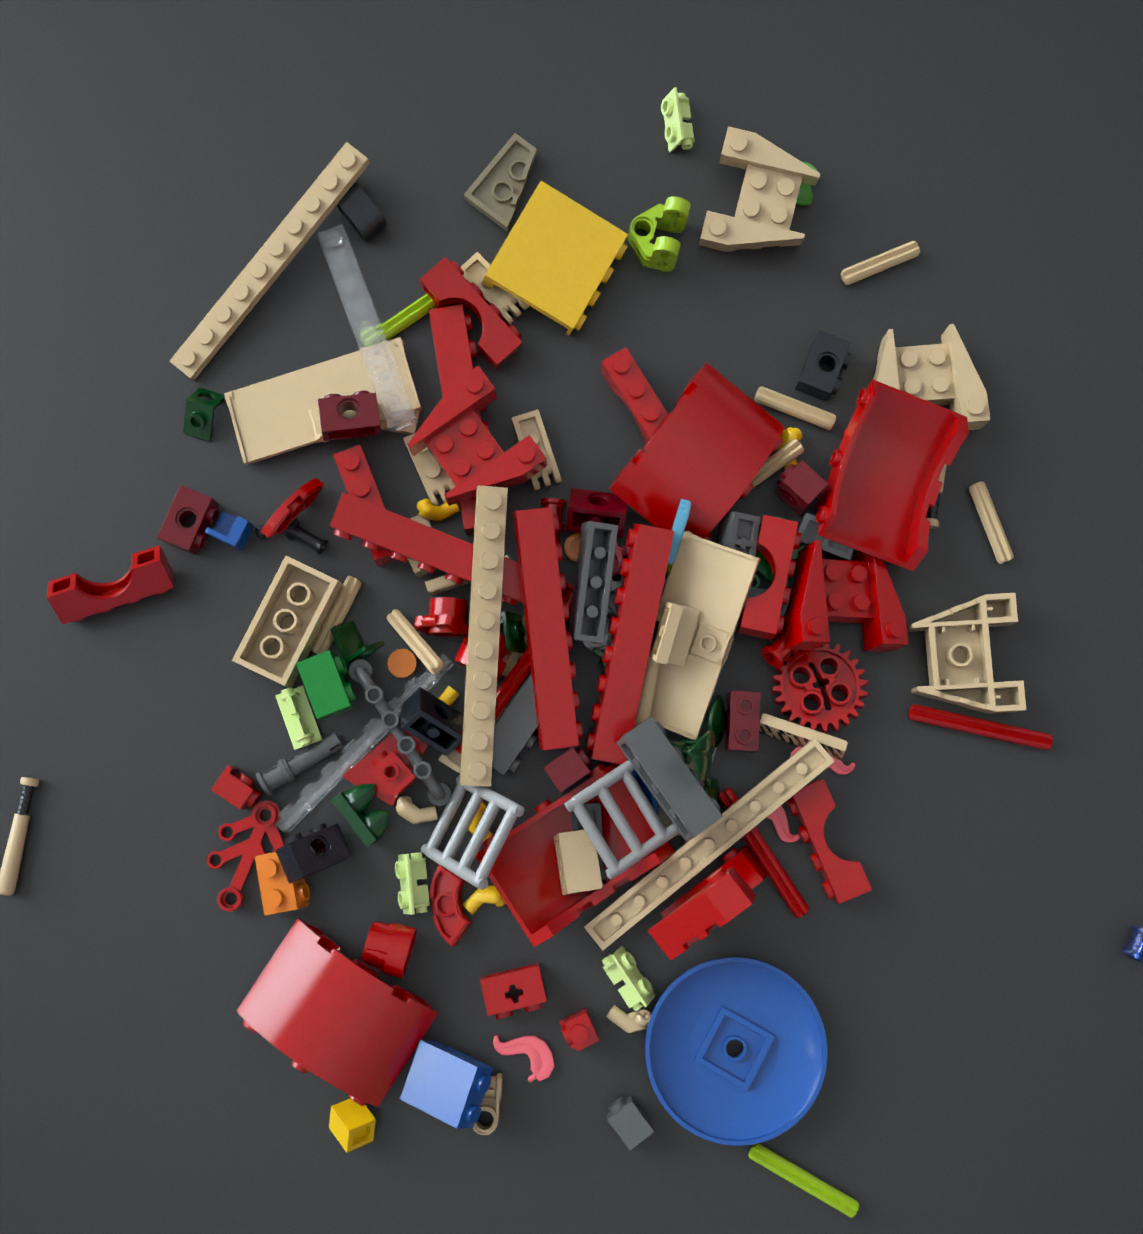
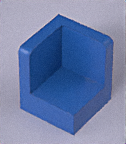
(231, 530)

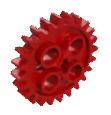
(844, 679)

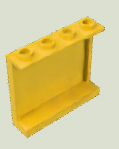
(557, 257)

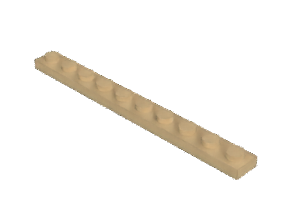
(270, 261)
(483, 636)
(709, 844)

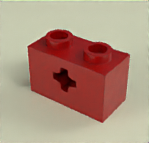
(497, 985)

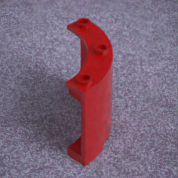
(701, 454)
(889, 474)
(528, 865)
(335, 1015)

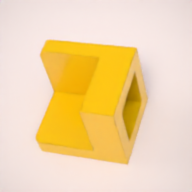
(352, 1124)

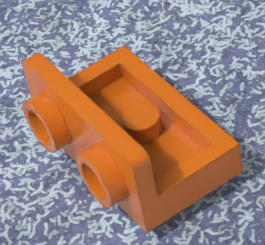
(275, 889)

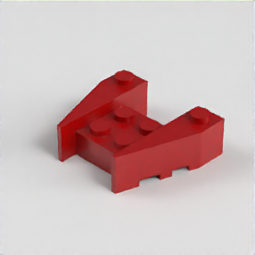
(467, 447)
(843, 594)
(709, 902)

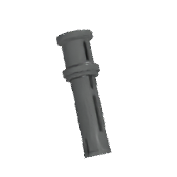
(287, 770)

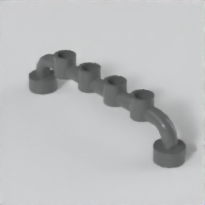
(438, 792)

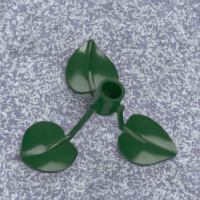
(703, 748)

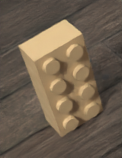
(287, 621)

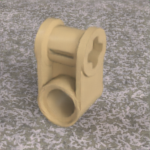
(491, 1103)

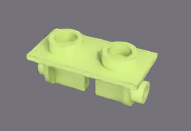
(676, 109)
(298, 717)
(409, 872)
(637, 989)

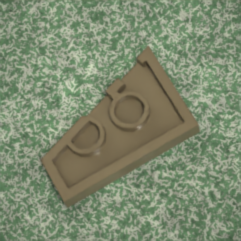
(503, 181)

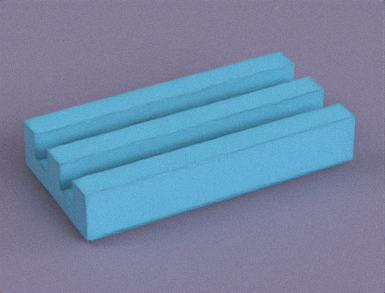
(679, 526)

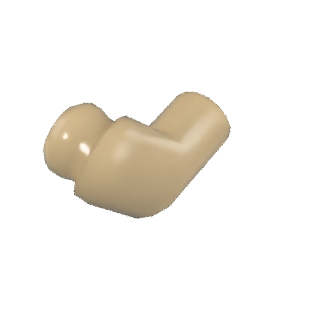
(412, 813)
(631, 1021)

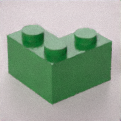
(327, 684)

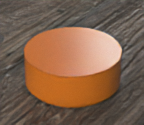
(571, 546)
(402, 663)

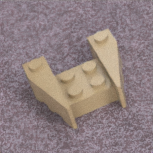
(765, 197)
(936, 374)
(961, 656)

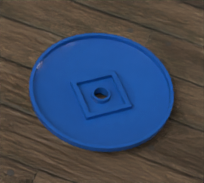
(743, 1095)

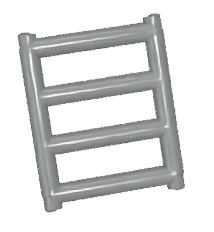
(638, 850)
(446, 858)

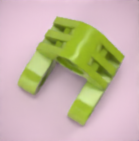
(667, 217)

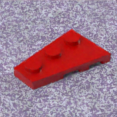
(362, 773)

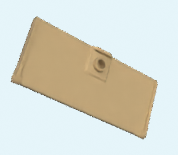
(285, 409)
(717, 584)

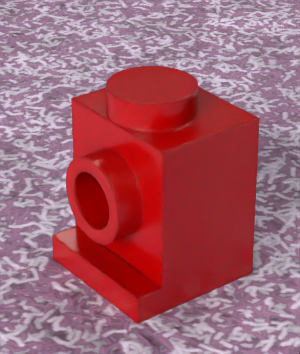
(404, 775)
(237, 788)
(579, 1030)

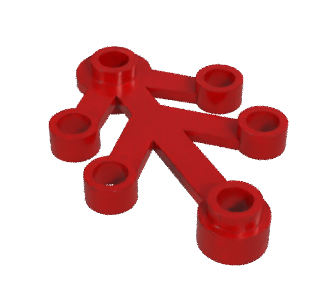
(248, 849)

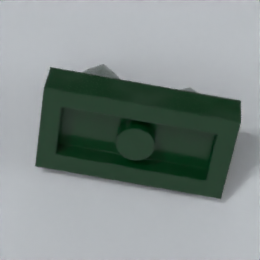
(352, 806)

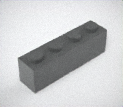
(592, 581)
(515, 730)
(669, 778)

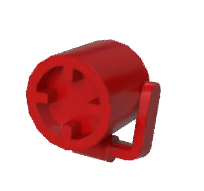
(445, 618)

